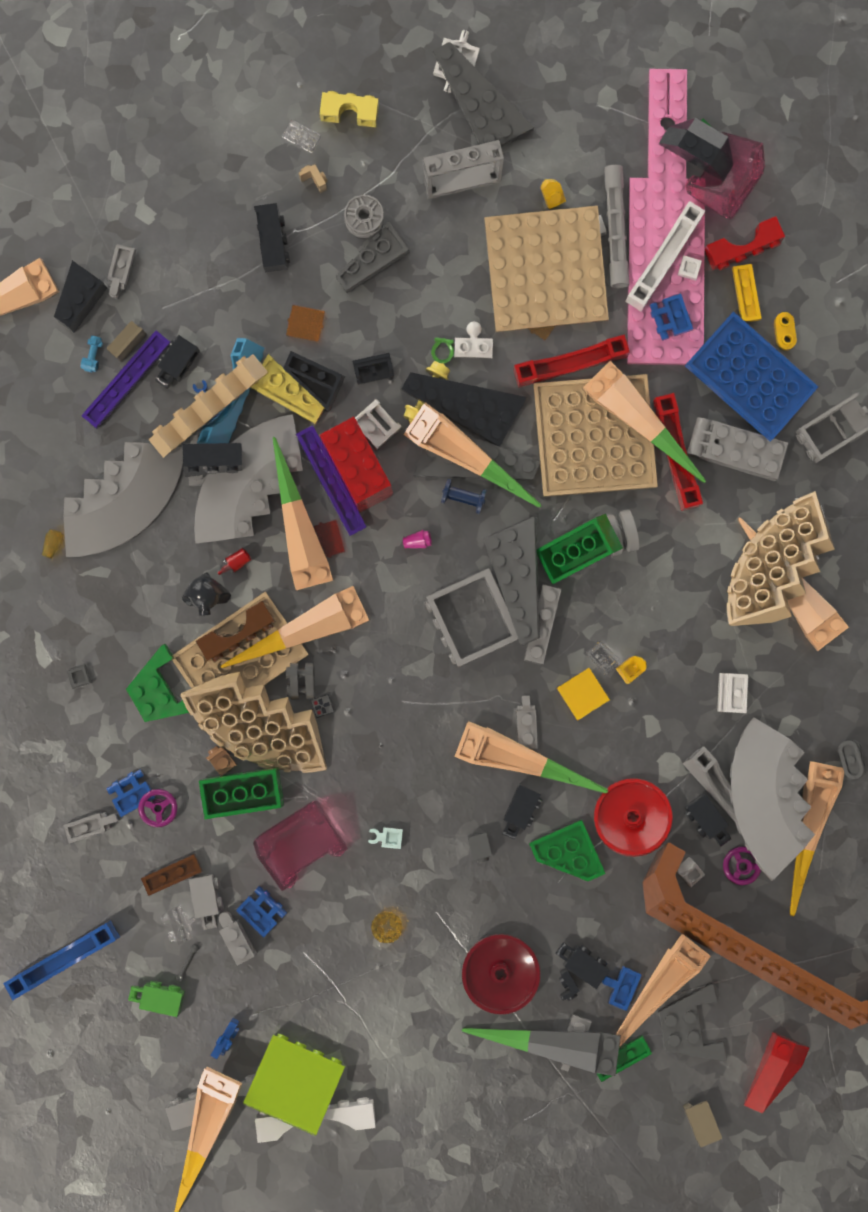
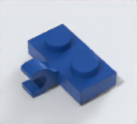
(622, 987)
(223, 1042)

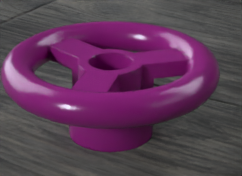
(163, 803)
(749, 866)

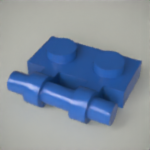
(677, 315)
(130, 800)
(257, 915)

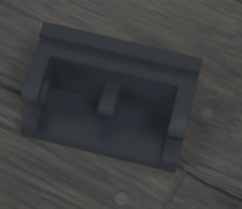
(373, 368)

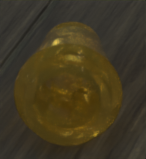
(52, 542)

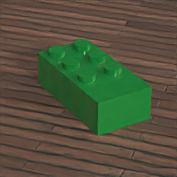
(579, 548)
(241, 793)

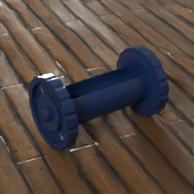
(463, 496)

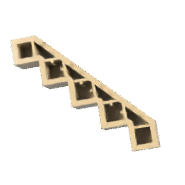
(207, 405)

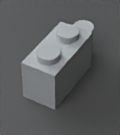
(206, 899)
(236, 938)

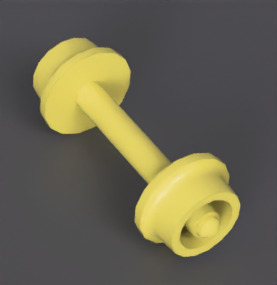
(437, 370)

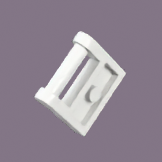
(372, 428)

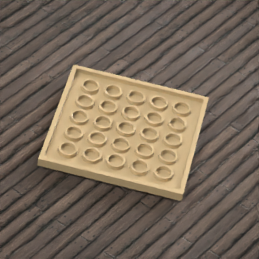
(546, 268)
(586, 445)

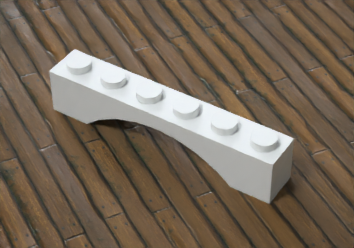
(665, 256)
(356, 1114)

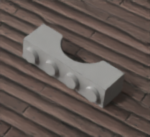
(547, 608)

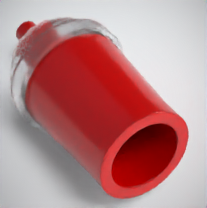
(234, 562)

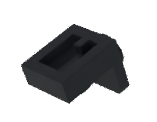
(568, 981)

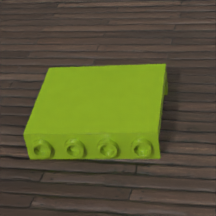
(294, 1084)

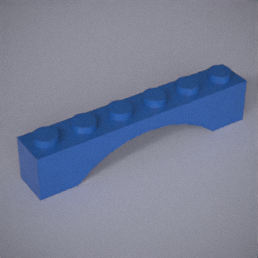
(61, 960)

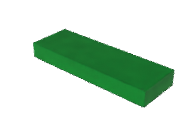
(629, 1055)

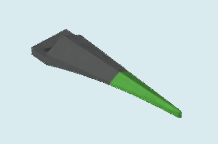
(584, 1050)

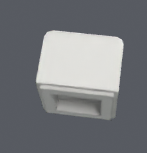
(690, 872)

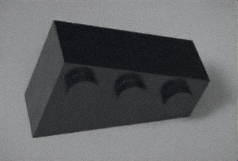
(272, 238)
(78, 297)
(315, 378)
(211, 458)

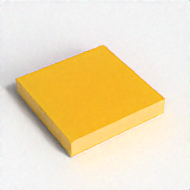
(583, 694)

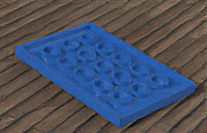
(751, 376)

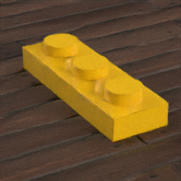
(746, 293)

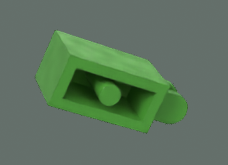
(158, 998)

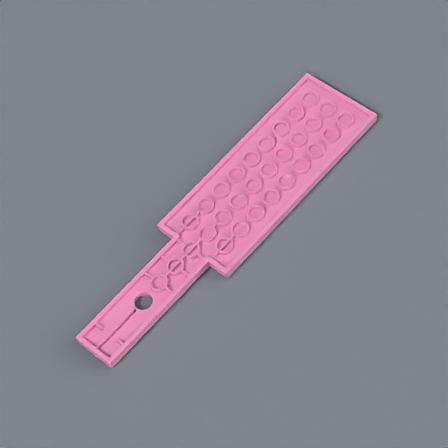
(653, 211)

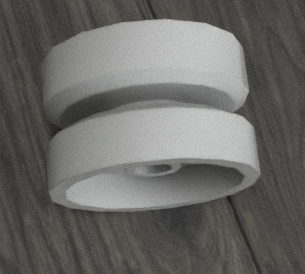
(625, 531)

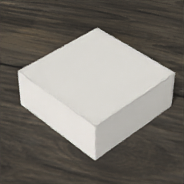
(689, 268)

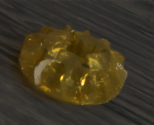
(378, 932)

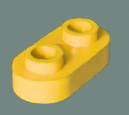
(785, 330)

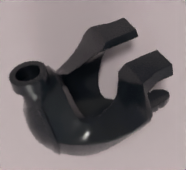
(205, 594)

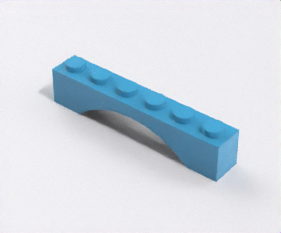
(224, 424)

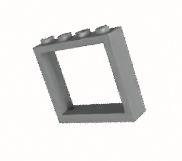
(462, 159)
(499, 601)

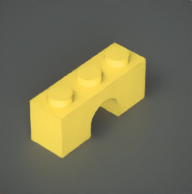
(335, 104)

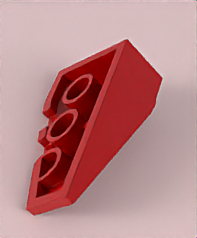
(778, 1066)

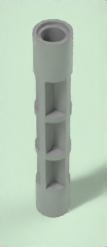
(614, 187)

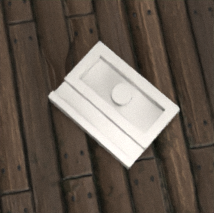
(732, 693)

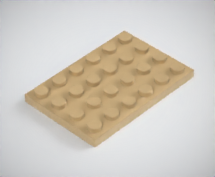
(255, 671)

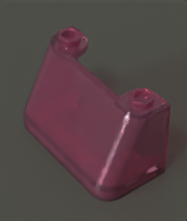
(728, 196)
(298, 843)

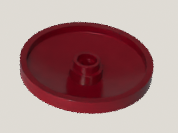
(500, 974)

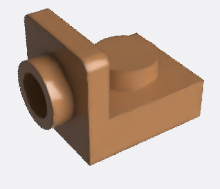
(221, 760)

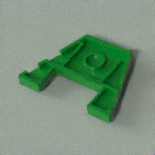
(151, 692)

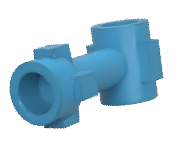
(90, 364)

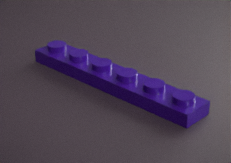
(126, 379)
(330, 480)

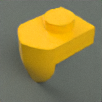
(552, 193)
(632, 668)

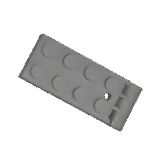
(737, 449)

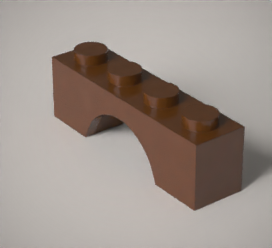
(257, 619)

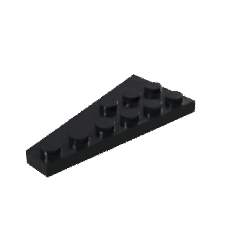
(475, 408)

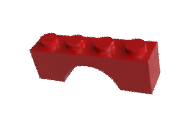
(723, 253)

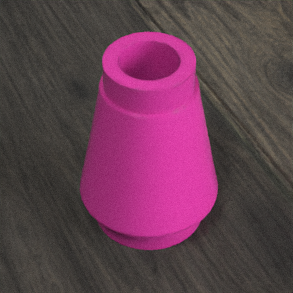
(418, 540)

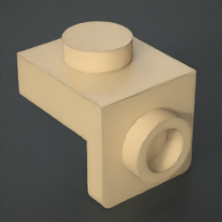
(318, 178)

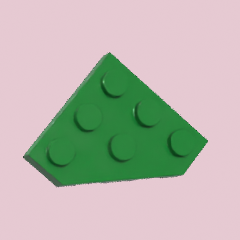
(569, 852)

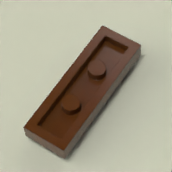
(171, 874)

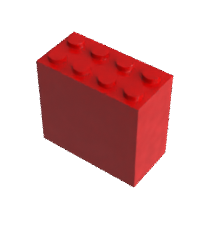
(356, 464)

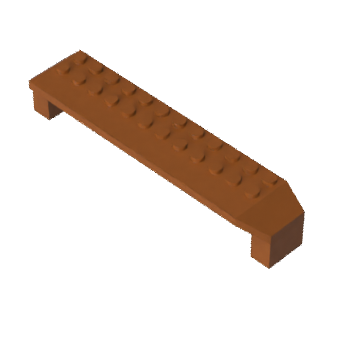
(667, 905)

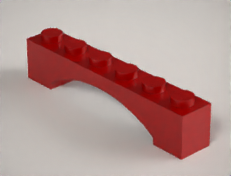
(595, 355)
(684, 482)

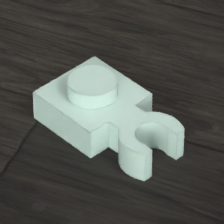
(390, 837)

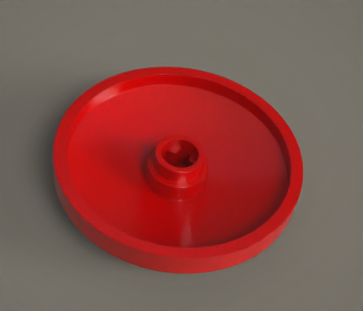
(633, 817)

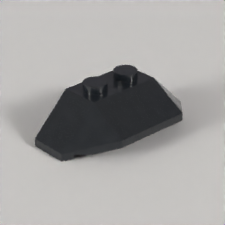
(700, 146)

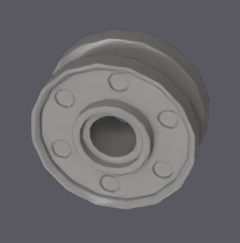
(364, 205)

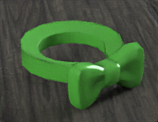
(449, 344)

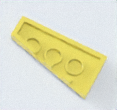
(287, 391)

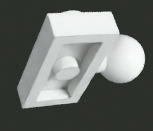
(473, 346)

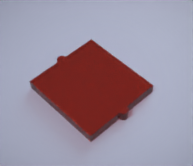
(329, 538)

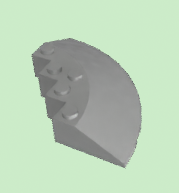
(232, 499)
(123, 502)
(768, 798)

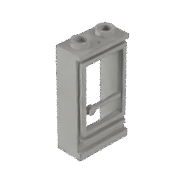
(854, 415)

